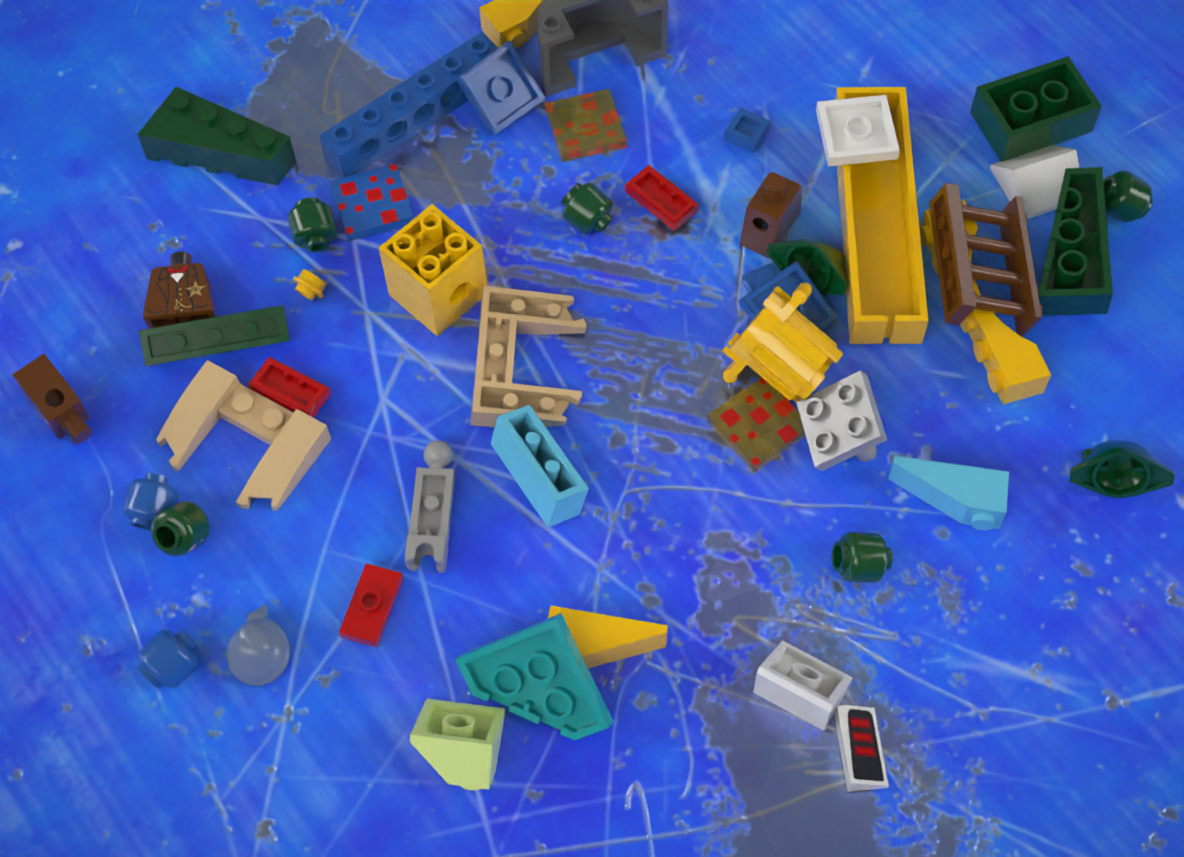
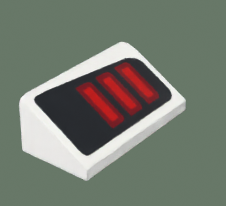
(860, 748)

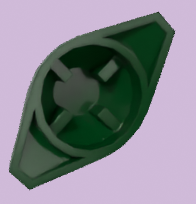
(817, 258)
(1120, 470)

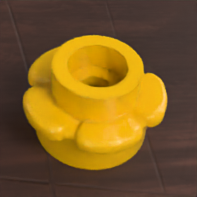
(309, 285)

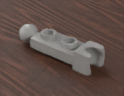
(431, 508)

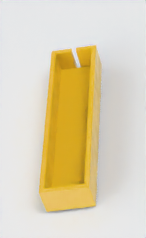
(883, 237)

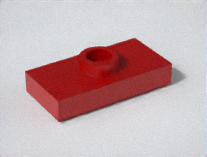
(661, 198)
(289, 387)
(371, 605)

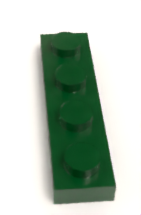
(214, 335)

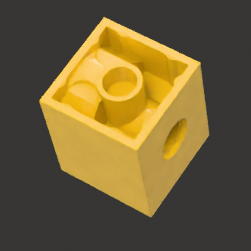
(434, 269)

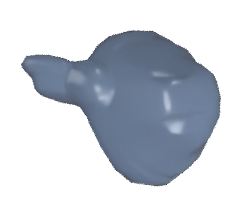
(258, 650)

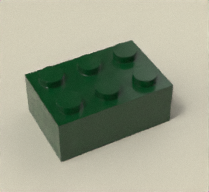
(1035, 109)

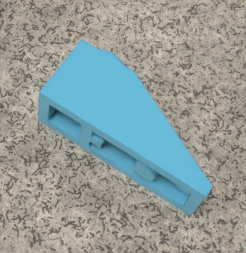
(960, 491)

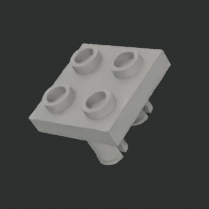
(842, 422)

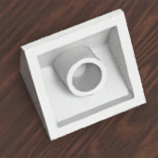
(1036, 177)
(801, 684)

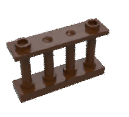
(958, 271)

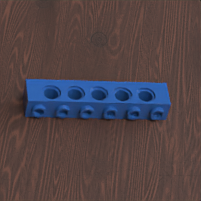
(402, 110)

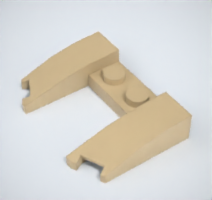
(502, 316)
(292, 437)

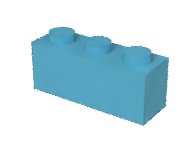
(539, 465)

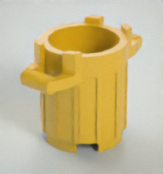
(783, 347)

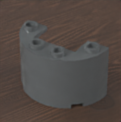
(587, 26)

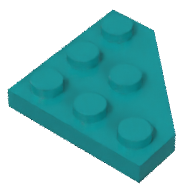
(539, 678)

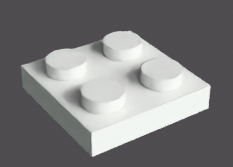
(857, 130)

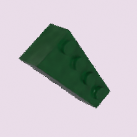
(216, 138)
(1078, 257)

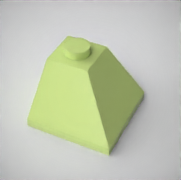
(460, 741)

